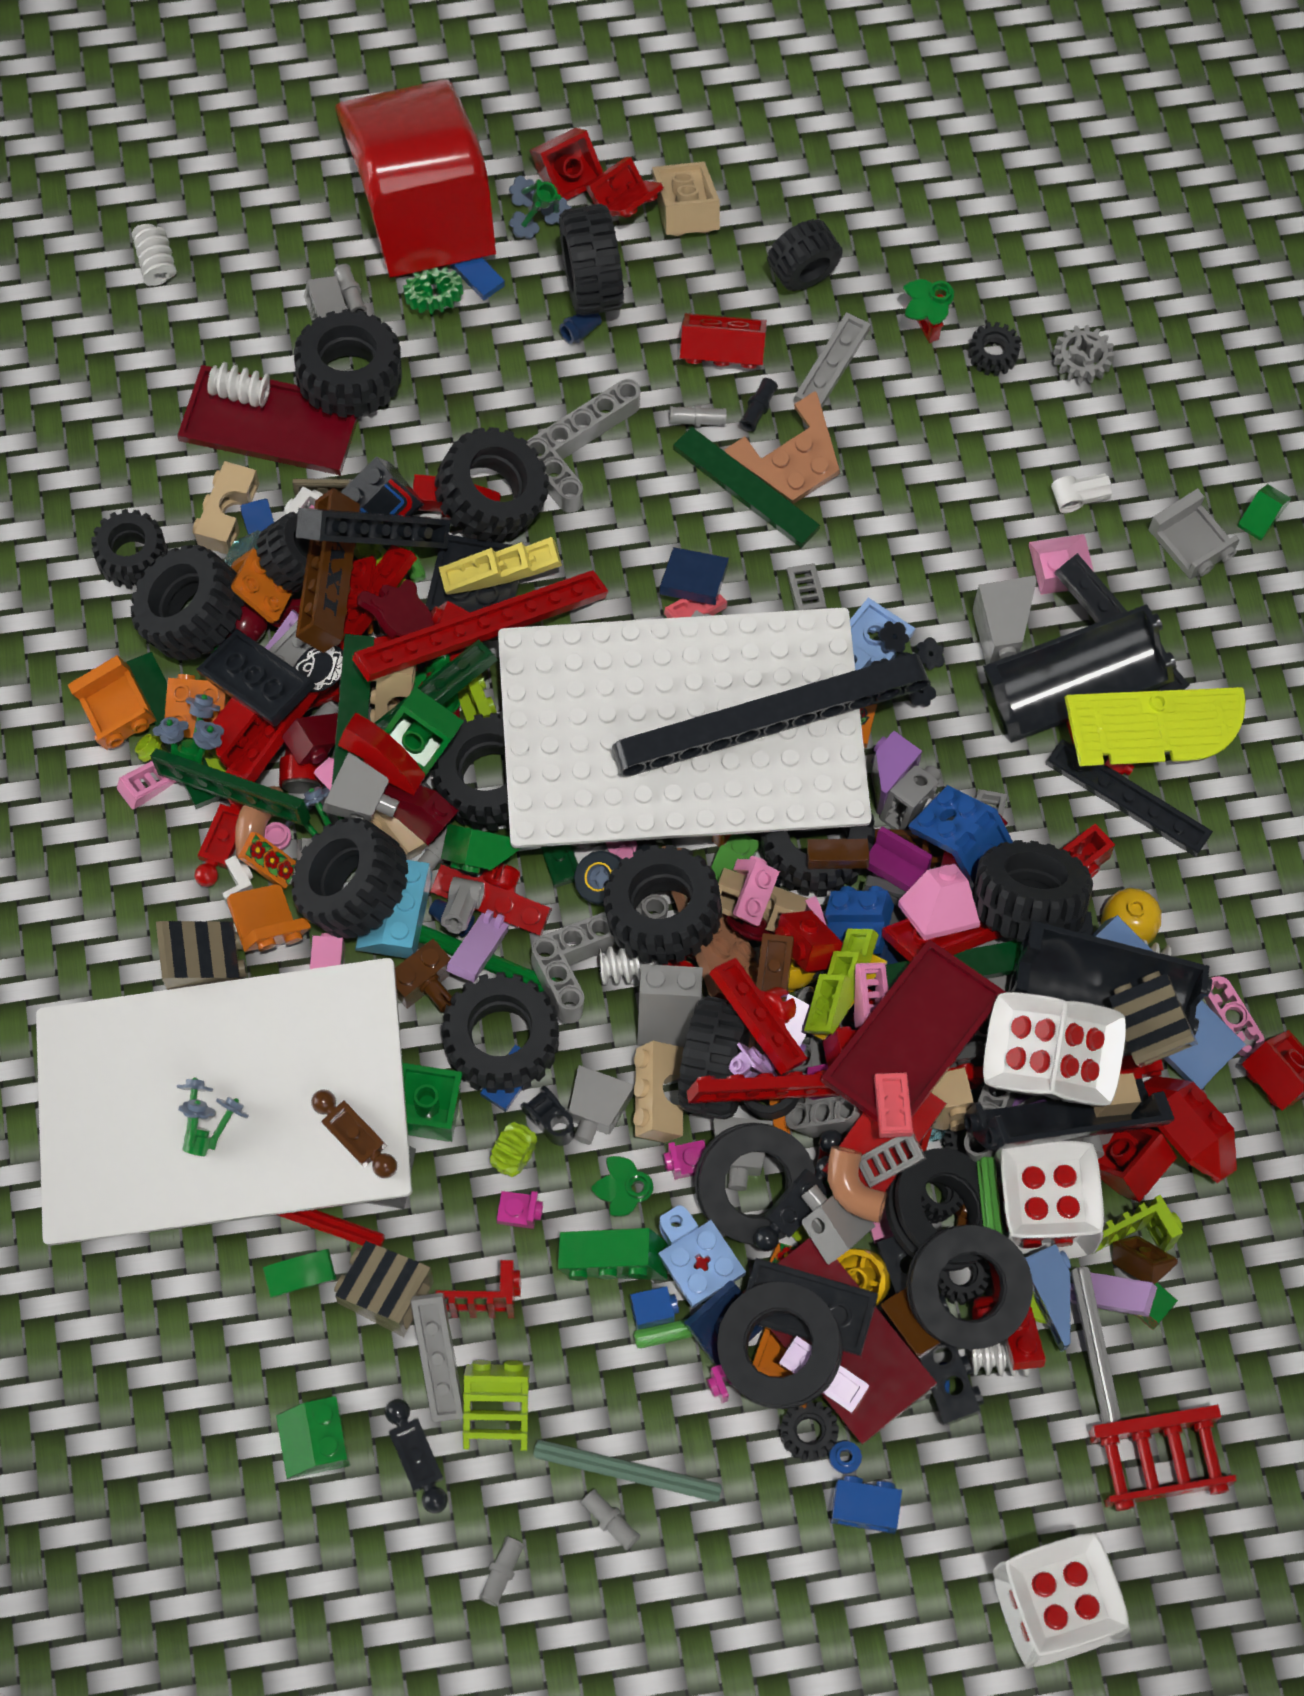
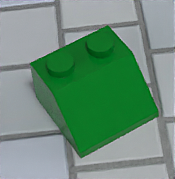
(423, 728)
(475, 849)
(431, 1101)
(313, 1438)

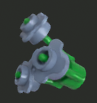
(205, 734)

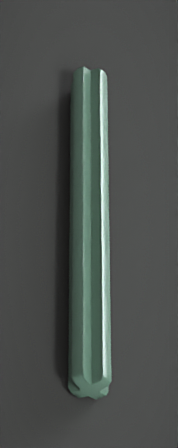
(627, 1471)

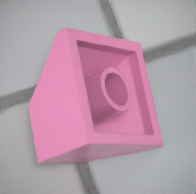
(1052, 554)
(940, 903)

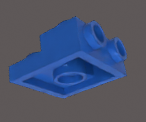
(859, 911)

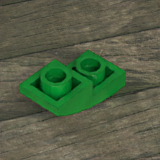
(299, 1273)

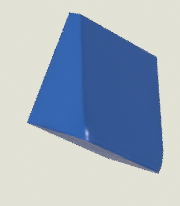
(256, 515)

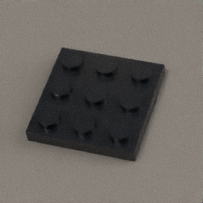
(460, 548)

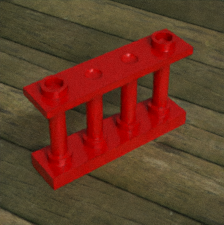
(1171, 1426)

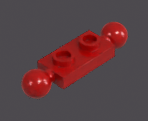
(218, 844)

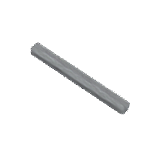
(1095, 1345)

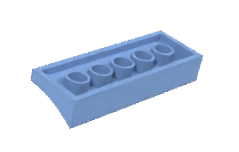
(1214, 1038)

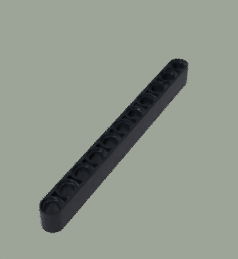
(769, 715)

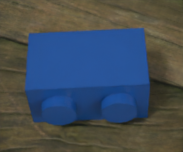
(866, 1505)

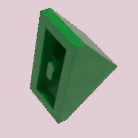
(1263, 511)

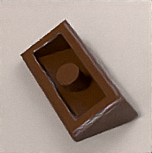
(838, 853)
(1142, 1259)
(901, 1315)

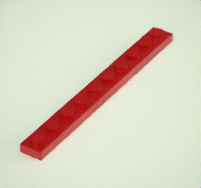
(479, 624)
(268, 739)
(779, 1087)

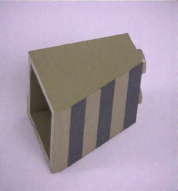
(199, 953)
(1153, 1019)
(383, 1286)

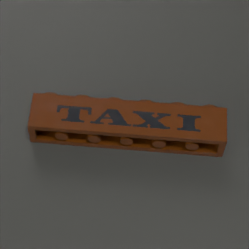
(326, 582)

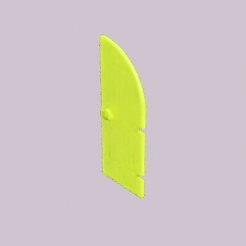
(1150, 723)

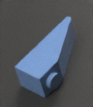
(1052, 1291)

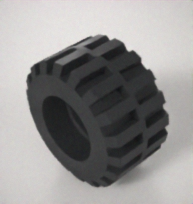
(804, 255)
(122, 530)
(283, 553)

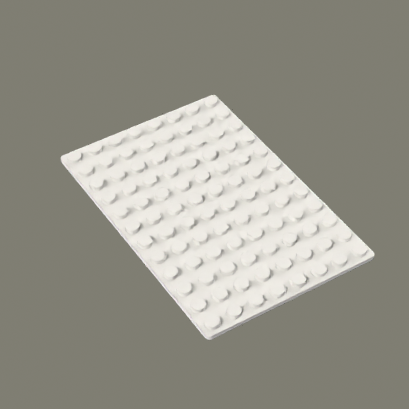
(592, 684)
(271, 1042)

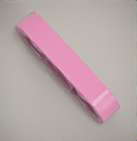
(1229, 993)

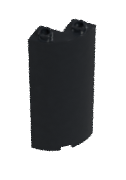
(1100, 658)
(1089, 969)
(1060, 1121)

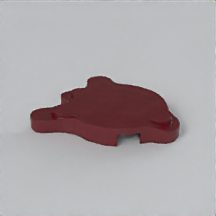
(397, 609)

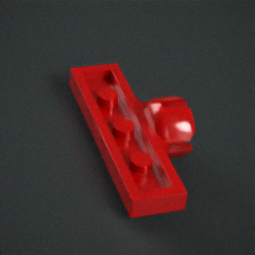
(499, 896)
(762, 1014)
(1024, 1344)

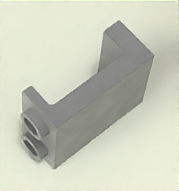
(1192, 536)

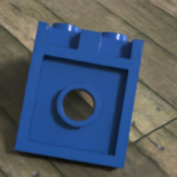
(967, 835)

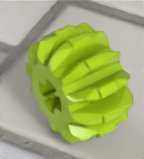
(513, 1149)

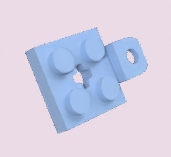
(867, 619)
(686, 1245)

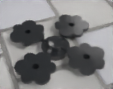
(929, 652)

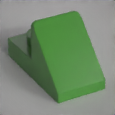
(737, 847)

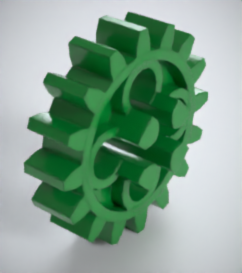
(419, 290)

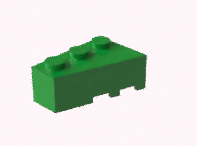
(612, 1254)

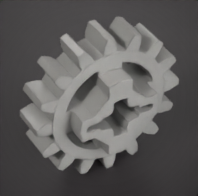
(1083, 354)

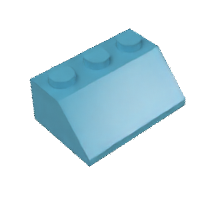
(402, 930)

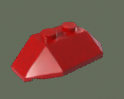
(238, 726)
(1198, 1129)

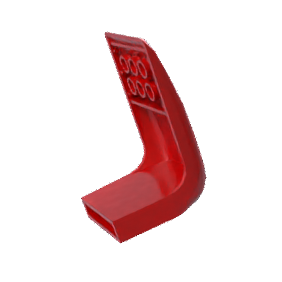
(421, 176)

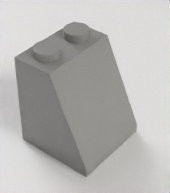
(1002, 616)
(667, 1002)

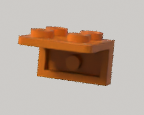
(257, 588)
(186, 686)
(265, 918)

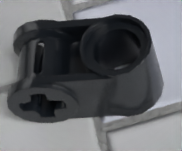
(546, 1112)

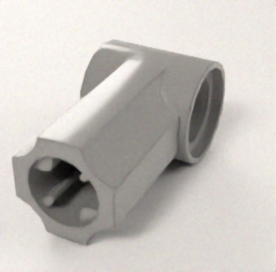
(462, 900)

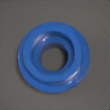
(845, 1467)

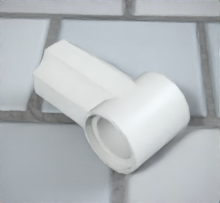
(1073, 492)

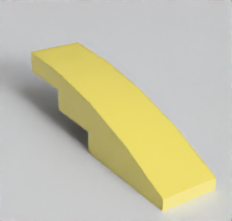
(499, 567)

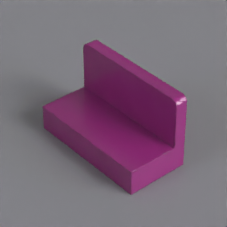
(898, 860)

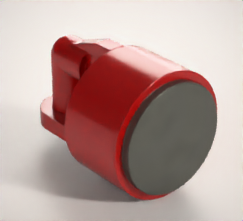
(297, 777)

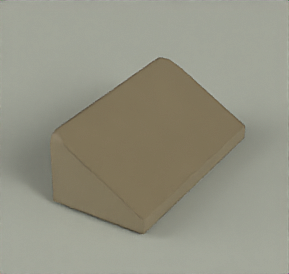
(320, 484)

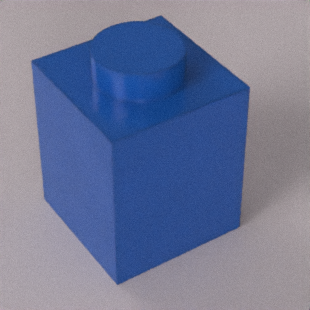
(653, 1307)

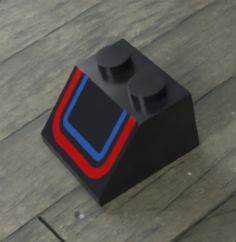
(383, 490)

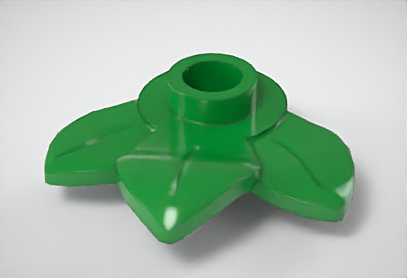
(925, 300)
(618, 1186)

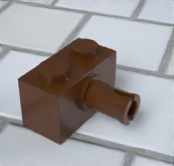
(423, 975)

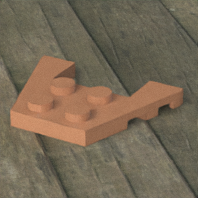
(798, 464)

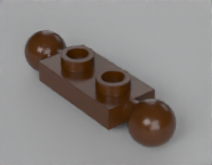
(354, 1134)

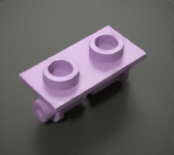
(751, 1062)

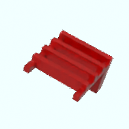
(496, 1300)

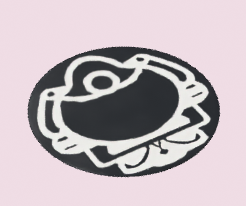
(321, 667)

